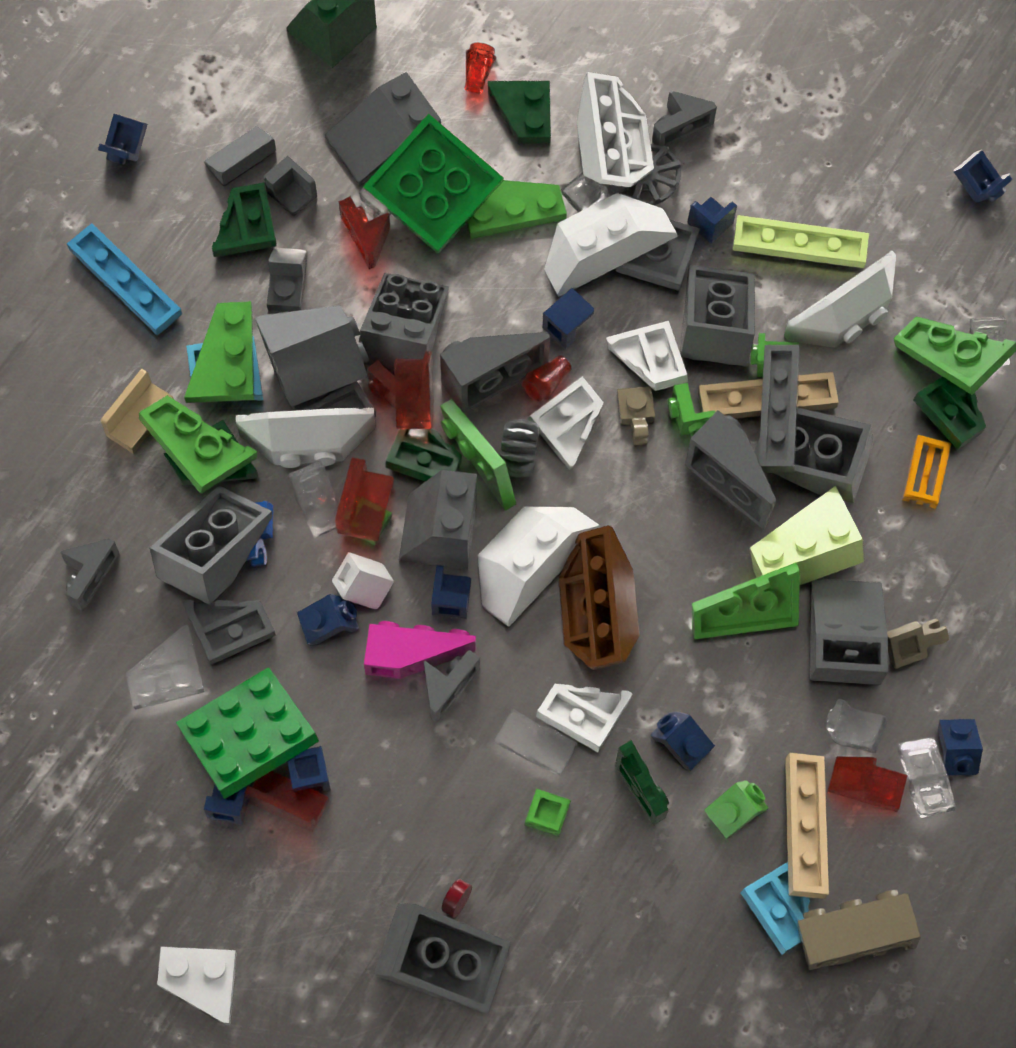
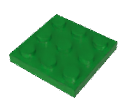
(433, 183)
(247, 732)

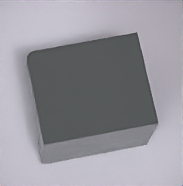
(290, 186)

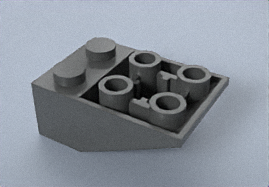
(402, 319)
(848, 632)

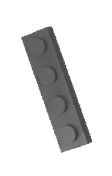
(779, 408)

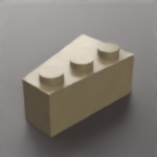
(858, 930)

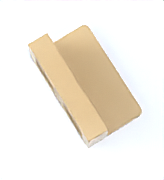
(122, 419)

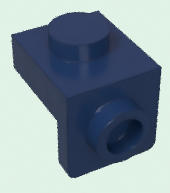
(123, 139)
(981, 178)
(327, 618)
(683, 738)
(960, 746)

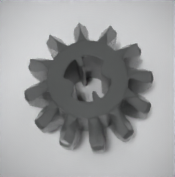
(519, 447)

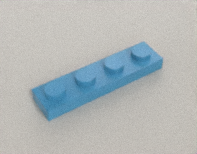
(124, 279)

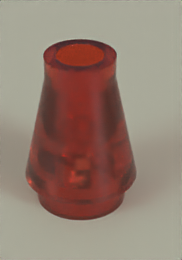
(478, 66)
(546, 378)

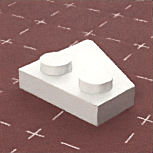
(651, 355)
(568, 420)
(583, 712)
(200, 978)

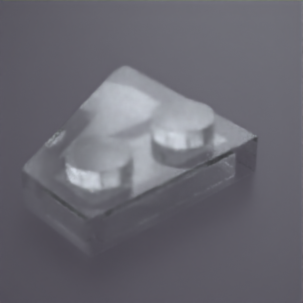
(166, 672)

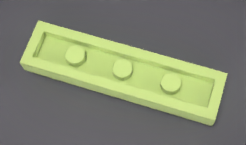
(800, 241)

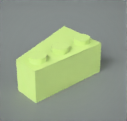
(817, 538)

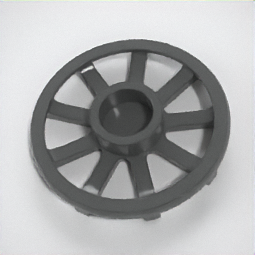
(651, 180)

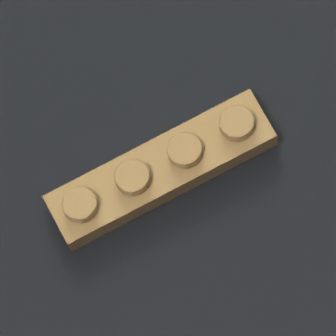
(745, 397)
(806, 826)

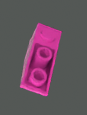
(402, 651)

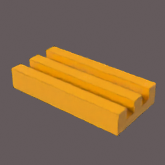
(921, 496)

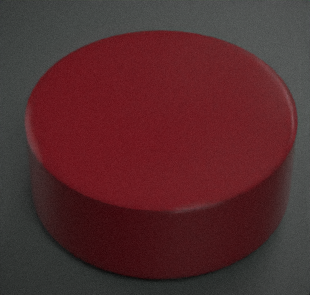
(456, 898)

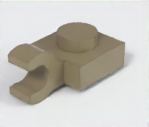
(637, 409)
(911, 641)

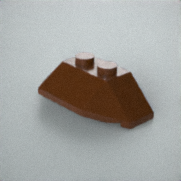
(599, 600)

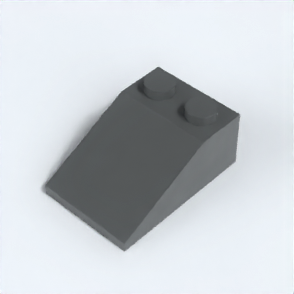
(379, 126)
(718, 316)
(489, 365)
(829, 453)
(728, 464)
(209, 544)
(442, 957)

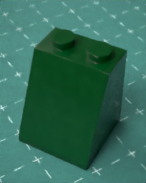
(333, 27)

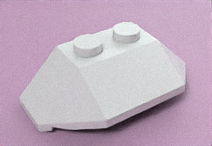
(612, 133)
(604, 239)
(848, 308)
(306, 435)
(527, 557)

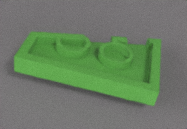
(516, 207)
(955, 355)
(226, 357)
(194, 446)
(479, 452)
(750, 606)

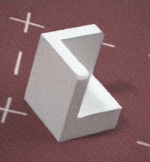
(362, 581)

